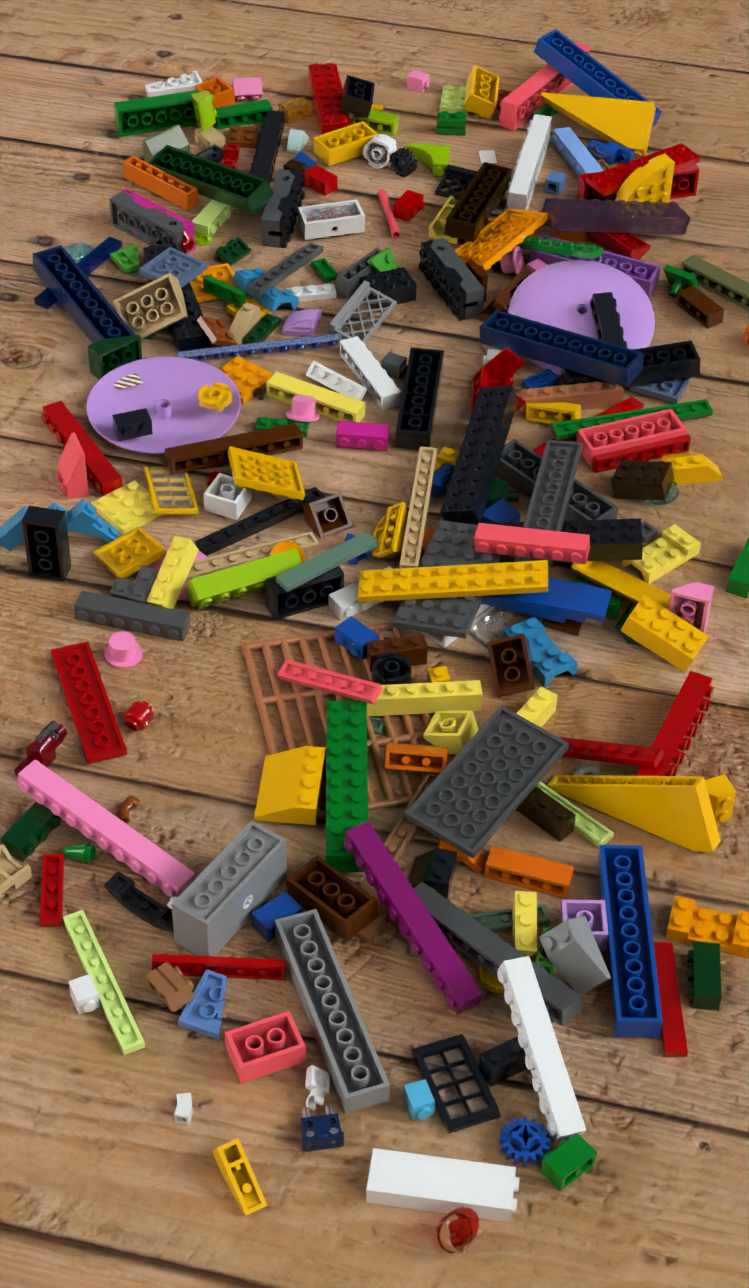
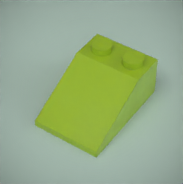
(204, 109)

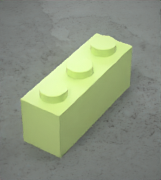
(211, 217)

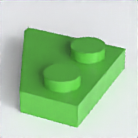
(126, 259)
(383, 261)

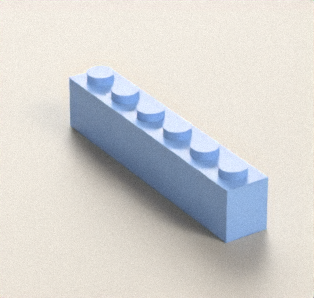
(574, 151)

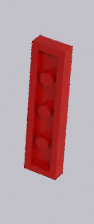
(52, 890)

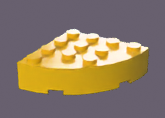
(649, 182)

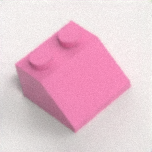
(247, 88)

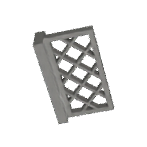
(353, 304)

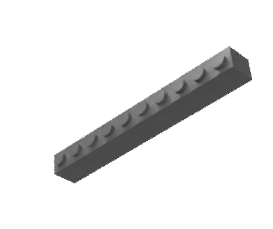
(490, 951)

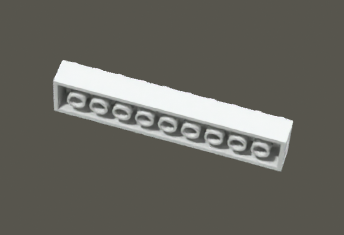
(529, 163)

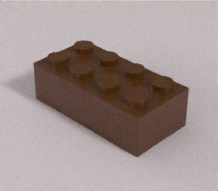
(338, 900)

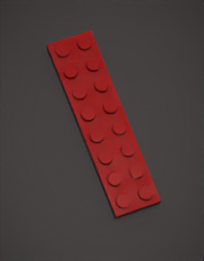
(611, 179)
(88, 703)

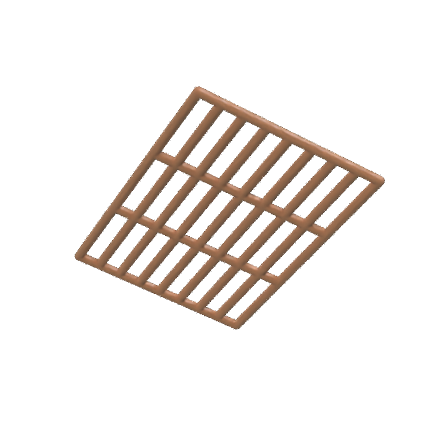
(299, 696)

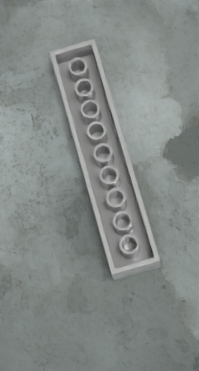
(332, 1012)

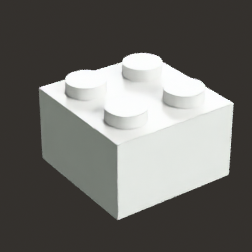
(226, 498)

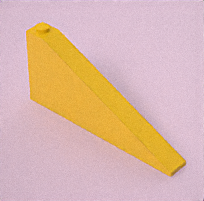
(612, 119)
(663, 805)

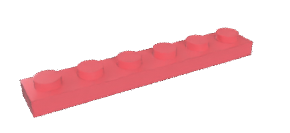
(330, 681)

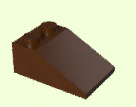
(511, 665)

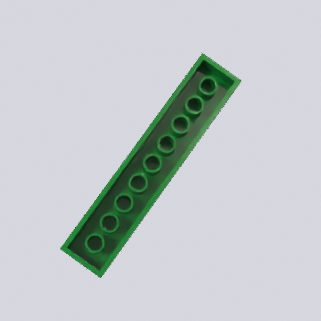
(345, 778)

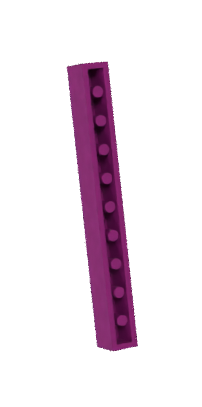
(413, 918)

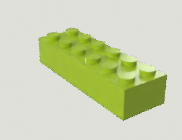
(239, 579)

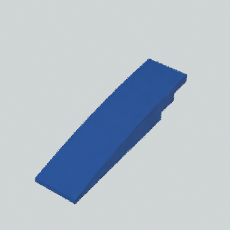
(561, 602)

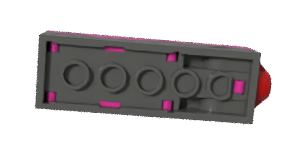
(151, 222)

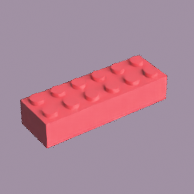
(629, 433)

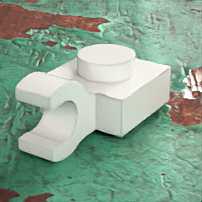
(318, 1083)

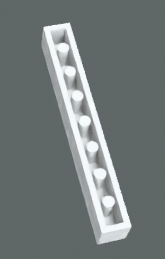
(541, 1049)

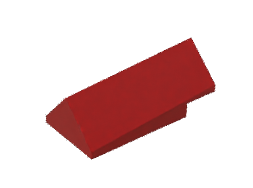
(620, 243)

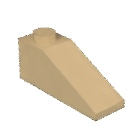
(244, 321)

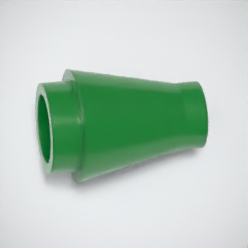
(81, 852)

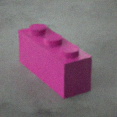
(362, 436)

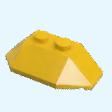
(692, 468)
(391, 532)

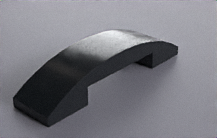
(139, 903)

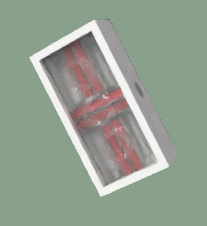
(331, 219)

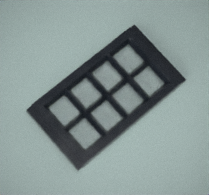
(456, 1083)

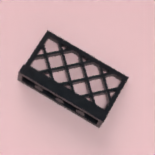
(456, 176)

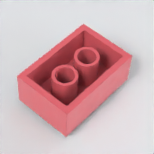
(265, 1047)

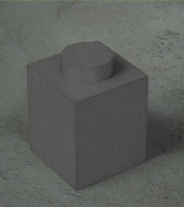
(394, 365)

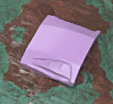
(301, 323)

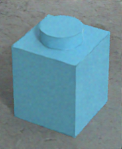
(419, 1100)

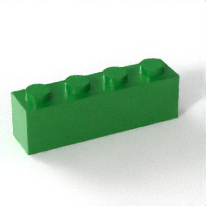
(242, 114)
(739, 578)

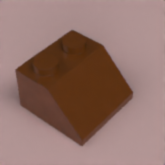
(327, 515)

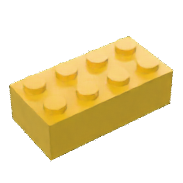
(481, 92)
(343, 143)
(664, 633)

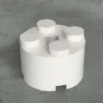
(379, 150)

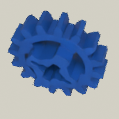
(535, 1138)

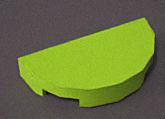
(202, 239)

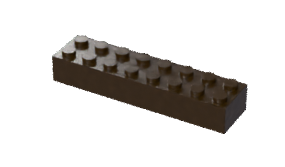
(478, 202)

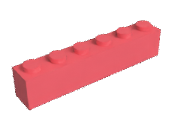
(532, 543)

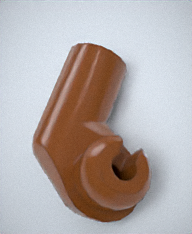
(129, 802)

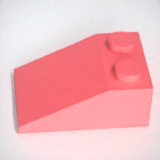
(72, 469)

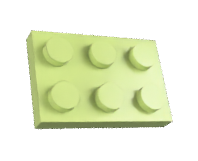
(453, 99)

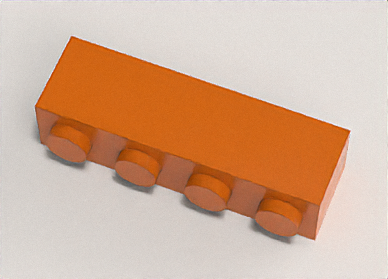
(529, 872)

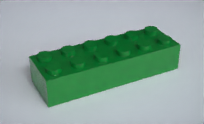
(154, 113)

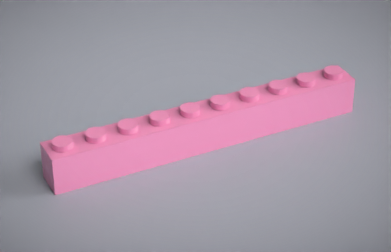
(105, 829)

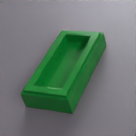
(324, 270)

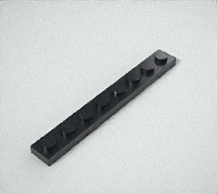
(256, 523)

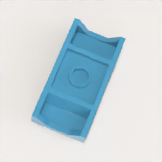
(271, 298)
(546, 656)

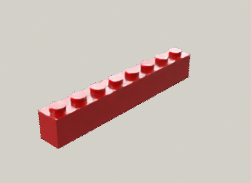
(98, 468)

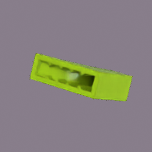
(434, 156)

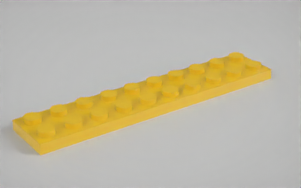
(453, 581)

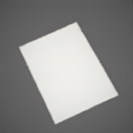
(487, 156)

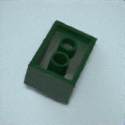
(112, 353)

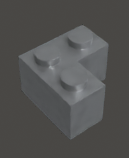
(135, 590)

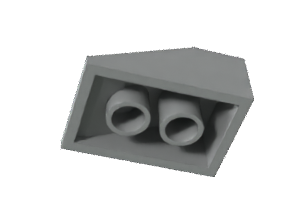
(576, 954)

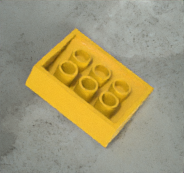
(291, 786)

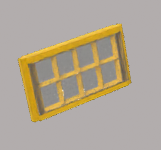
(170, 492)

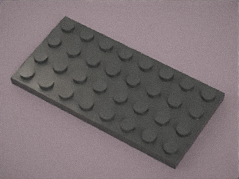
(449, 616)
(486, 781)

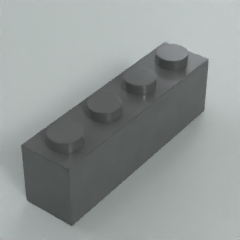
(349, 280)

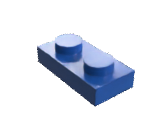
(543, 379)

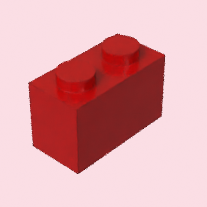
(320, 180)
(408, 206)

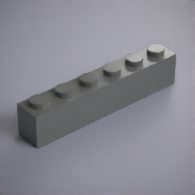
(132, 615)

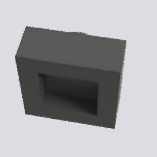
(648, 532)

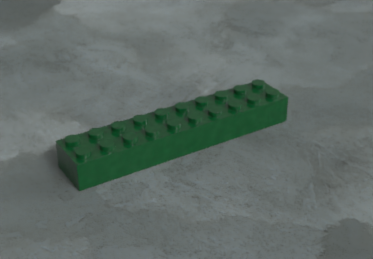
(215, 179)

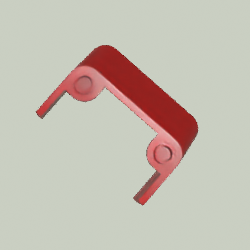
(496, 373)

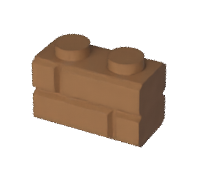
(171, 986)

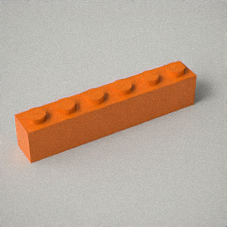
(160, 183)

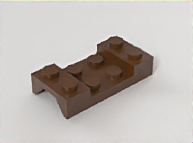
(504, 297)

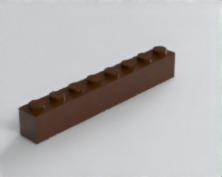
(215, 451)

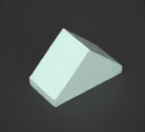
(296, 141)

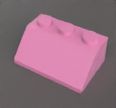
(692, 603)

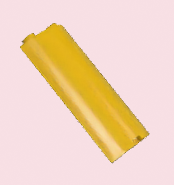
(620, 582)

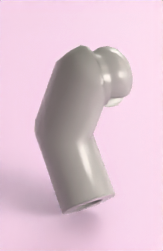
(584, 770)

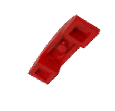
(231, 156)

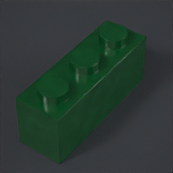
(30, 831)
(704, 975)

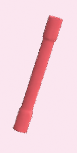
(393, 227)

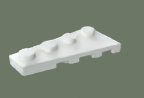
(182, 84)

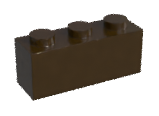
(547, 814)

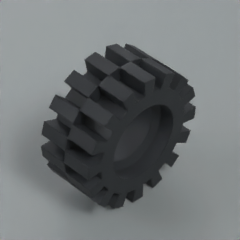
(401, 168)

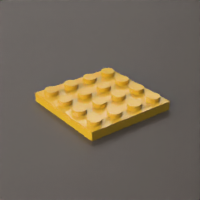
(266, 473)

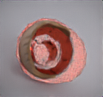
(457, 1230)

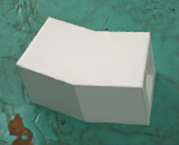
(184, 1109)

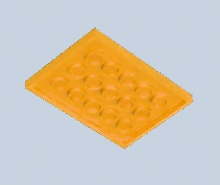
(501, 236)

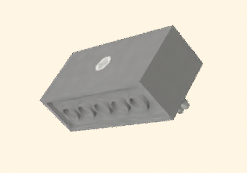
(229, 890)

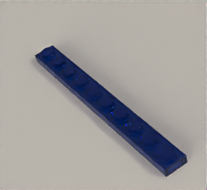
(266, 347)

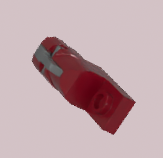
(44, 746)

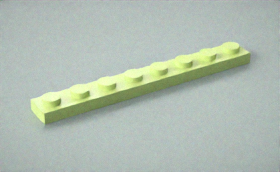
(109, 993)

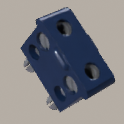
(321, 1131)

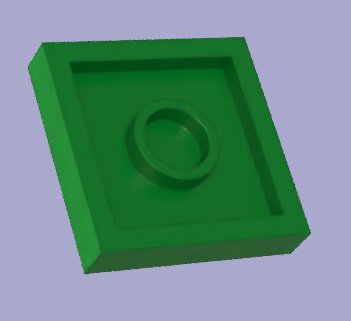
(679, 279)

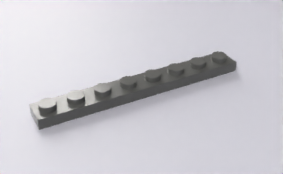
(284, 269)

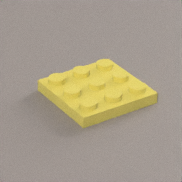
(126, 507)

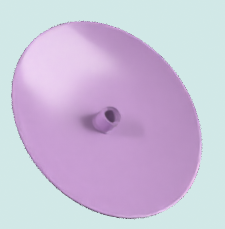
(562, 295)
(170, 398)

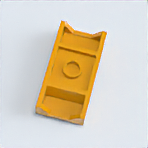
(701, 924)

